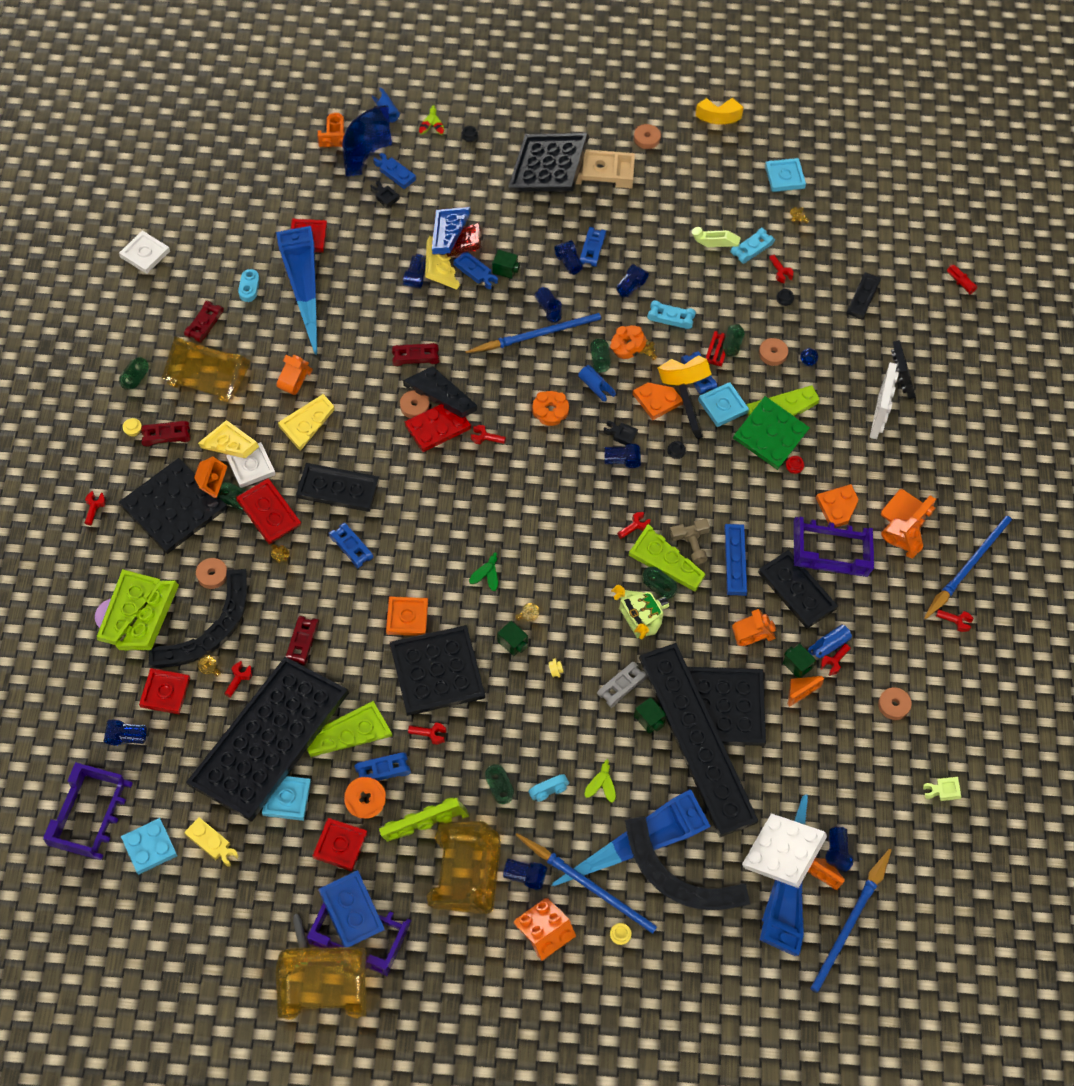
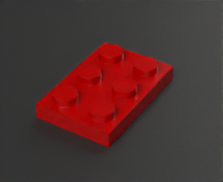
(436, 427)
(268, 511)

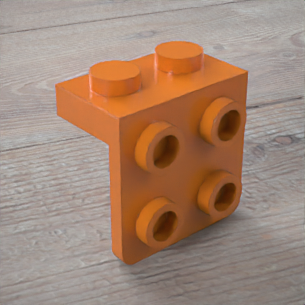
(905, 506)
(545, 928)

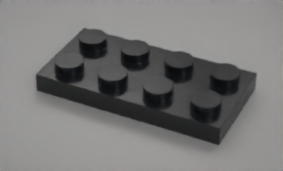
(337, 487)
(797, 589)

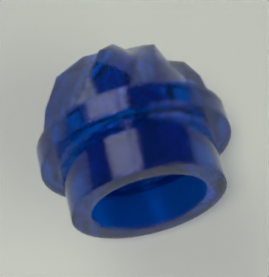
(809, 357)

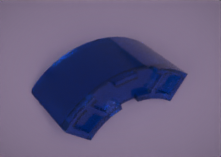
(365, 135)

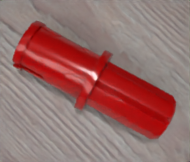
(962, 279)

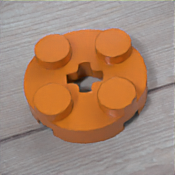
(624, 334)
(554, 399)
(353, 794)

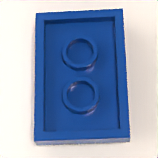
(351, 909)

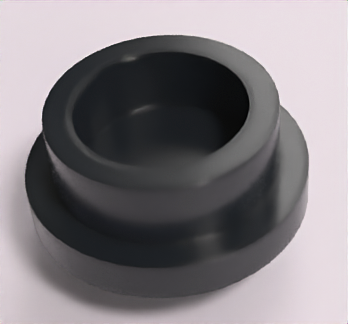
(469, 134)
(785, 297)
(676, 450)

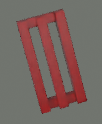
(713, 361)

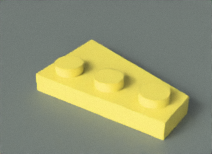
(439, 267)
(306, 421)
(230, 441)

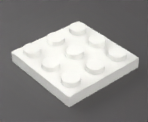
(884, 401)
(784, 850)

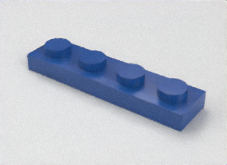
(735, 559)

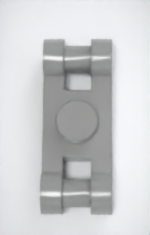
(622, 684)

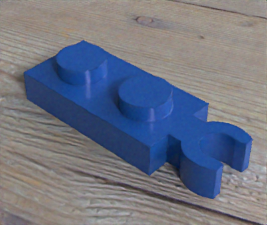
(395, 171)
(475, 269)

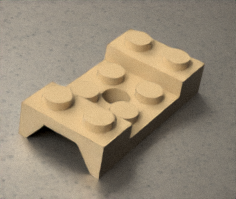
(617, 168)

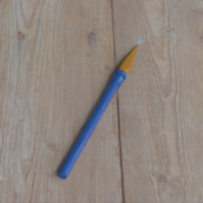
(506, 341)
(947, 591)
(558, 863)
(875, 876)

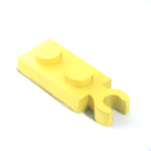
(210, 841)

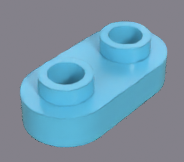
(248, 283)
(542, 790)

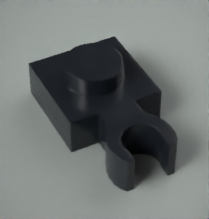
(386, 195)
(623, 434)

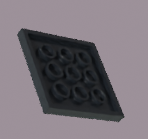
(548, 162)
(172, 506)
(437, 670)
(734, 703)

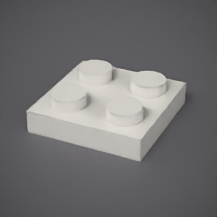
(144, 252)
(252, 468)

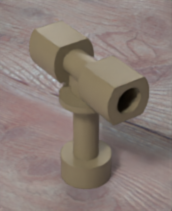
(691, 534)

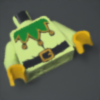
(641, 610)

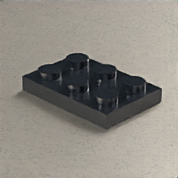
(902, 368)

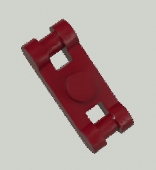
(204, 321)
(415, 354)
(165, 433)
(302, 639)

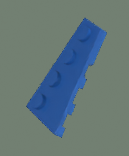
(448, 228)

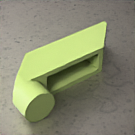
(715, 238)

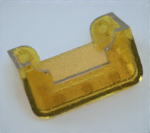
(205, 369)
(467, 868)
(321, 980)

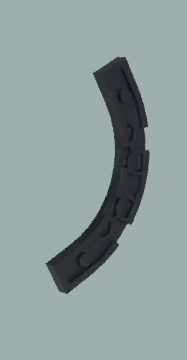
(215, 635)
(670, 885)

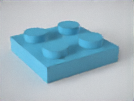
(785, 175)
(723, 404)
(289, 799)
(148, 846)

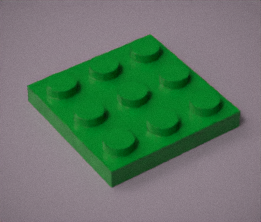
(771, 432)

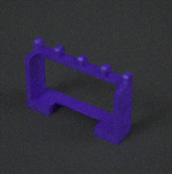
(812, 560)
(75, 781)
(374, 963)

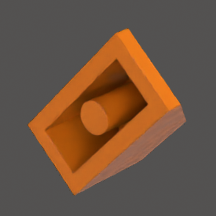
(210, 475)

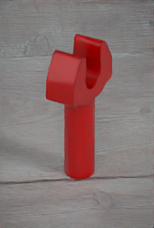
(781, 270)
(478, 439)
(93, 506)
(635, 525)
(965, 616)
(834, 661)
(238, 678)
(430, 732)

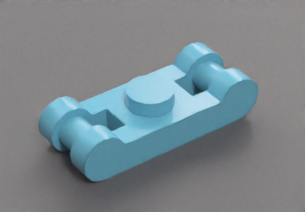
(753, 246)
(671, 315)

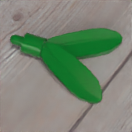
(488, 570)

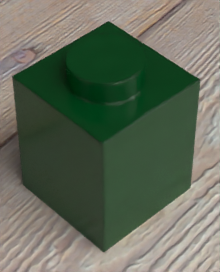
(505, 264)
(512, 638)
(799, 661)
(650, 715)

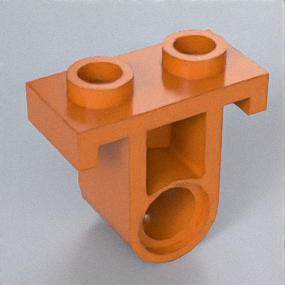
(334, 131)
(293, 374)
(904, 535)
(754, 629)

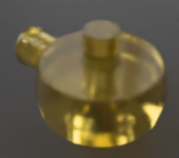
(798, 214)
(649, 349)
(279, 553)
(529, 612)
(207, 665)

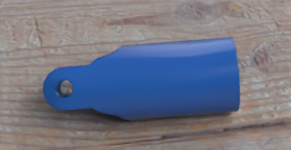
(385, 100)
(595, 382)
(831, 641)

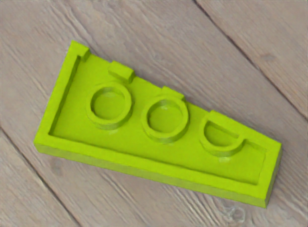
(793, 401)
(656, 552)
(126, 601)
(150, 619)
(350, 730)
(424, 820)

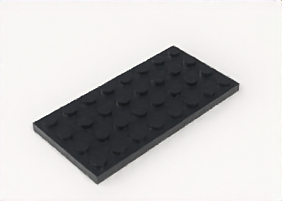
(267, 738)

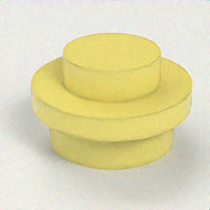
(132, 427)
(556, 668)
(620, 934)

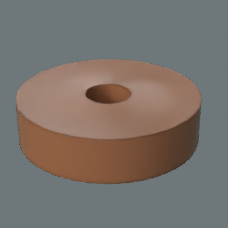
(647, 142)
(771, 358)
(410, 398)
(211, 565)
(894, 695)

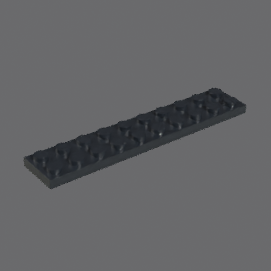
(698, 740)

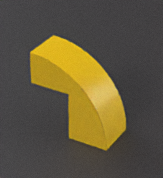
(725, 114)
(677, 373)

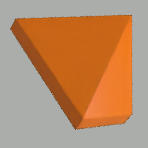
(803, 687)
(826, 873)

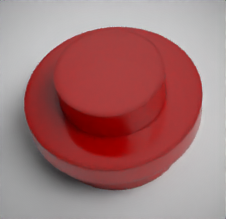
(794, 464)

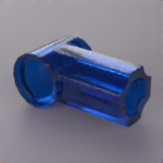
(567, 253)
(415, 274)
(634, 277)
(550, 305)
(628, 455)
(119, 732)
(838, 854)
(530, 874)

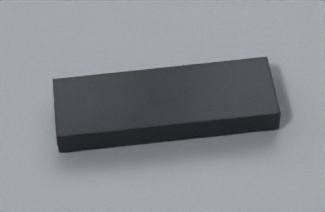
(863, 295)
(690, 410)

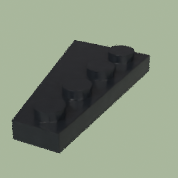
(441, 390)

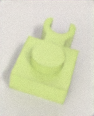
(946, 789)

